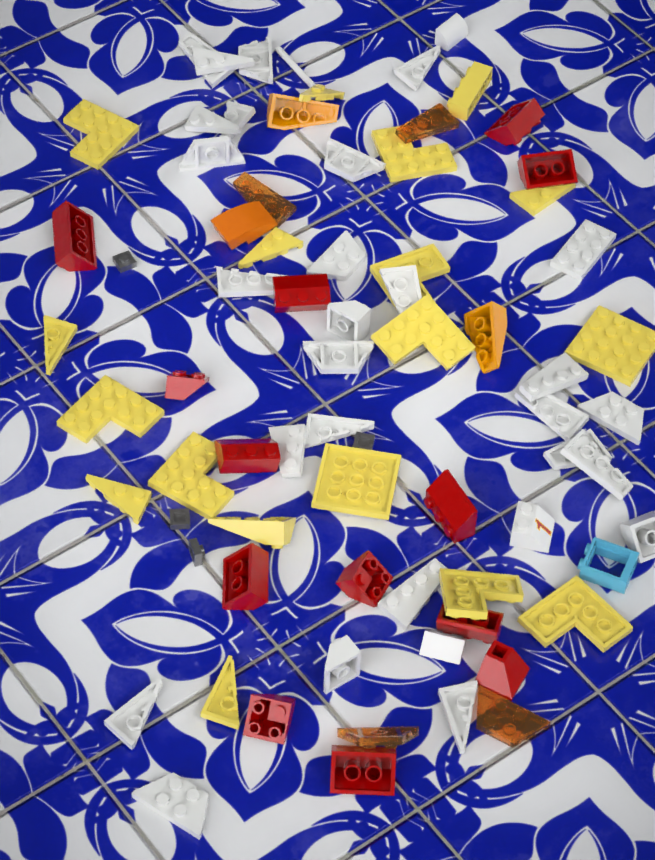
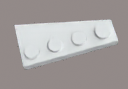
(402, 285)

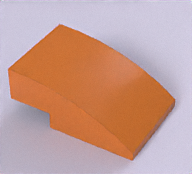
(243, 223)

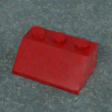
(516, 122)
(547, 169)
(301, 293)
(247, 455)
(451, 507)
(245, 579)
(481, 629)
(362, 770)

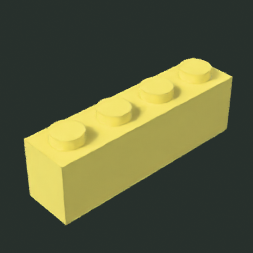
(470, 90)

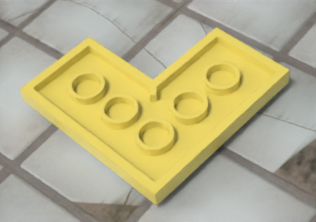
(104, 132)
(407, 162)
(428, 264)
(425, 325)
(107, 403)
(185, 478)
(466, 591)
(578, 607)

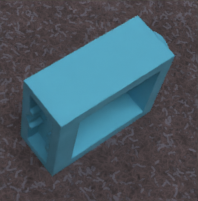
(613, 552)

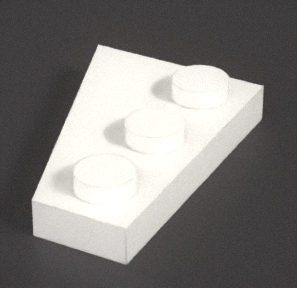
(291, 446)
(558, 461)

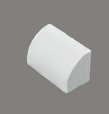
(451, 32)
(442, 646)

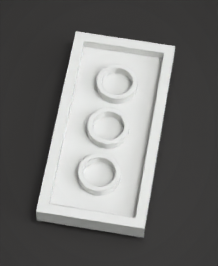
(583, 250)

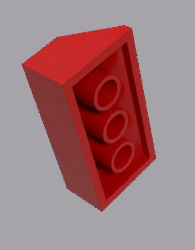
(73, 238)

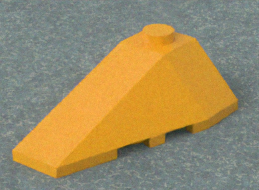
(290, 113)
(487, 332)

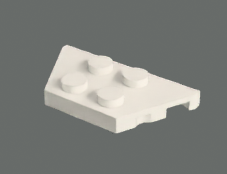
(262, 56)
(211, 153)
(350, 162)
(339, 259)
(338, 356)
(616, 414)
(175, 801)

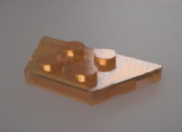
(506, 719)
(374, 736)

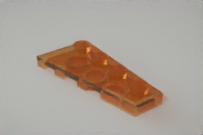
(427, 124)
(275, 204)

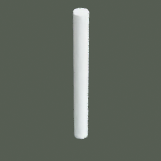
(294, 66)

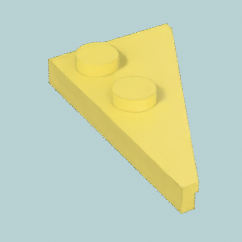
(321, 94)
(538, 199)
(272, 245)
(57, 338)
(125, 497)
(222, 701)

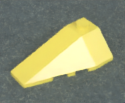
(269, 531)

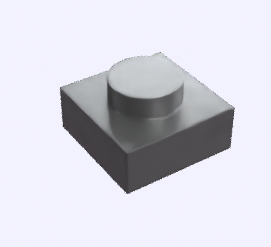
(124, 261)
(364, 441)
(179, 519)
(196, 552)

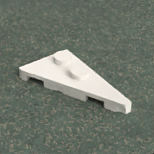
(458, 707)

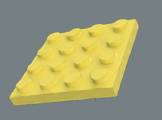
(613, 345)
(356, 481)

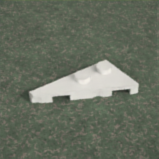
(213, 61)
(417, 68)
(238, 114)
(206, 121)
(330, 428)
(131, 717)

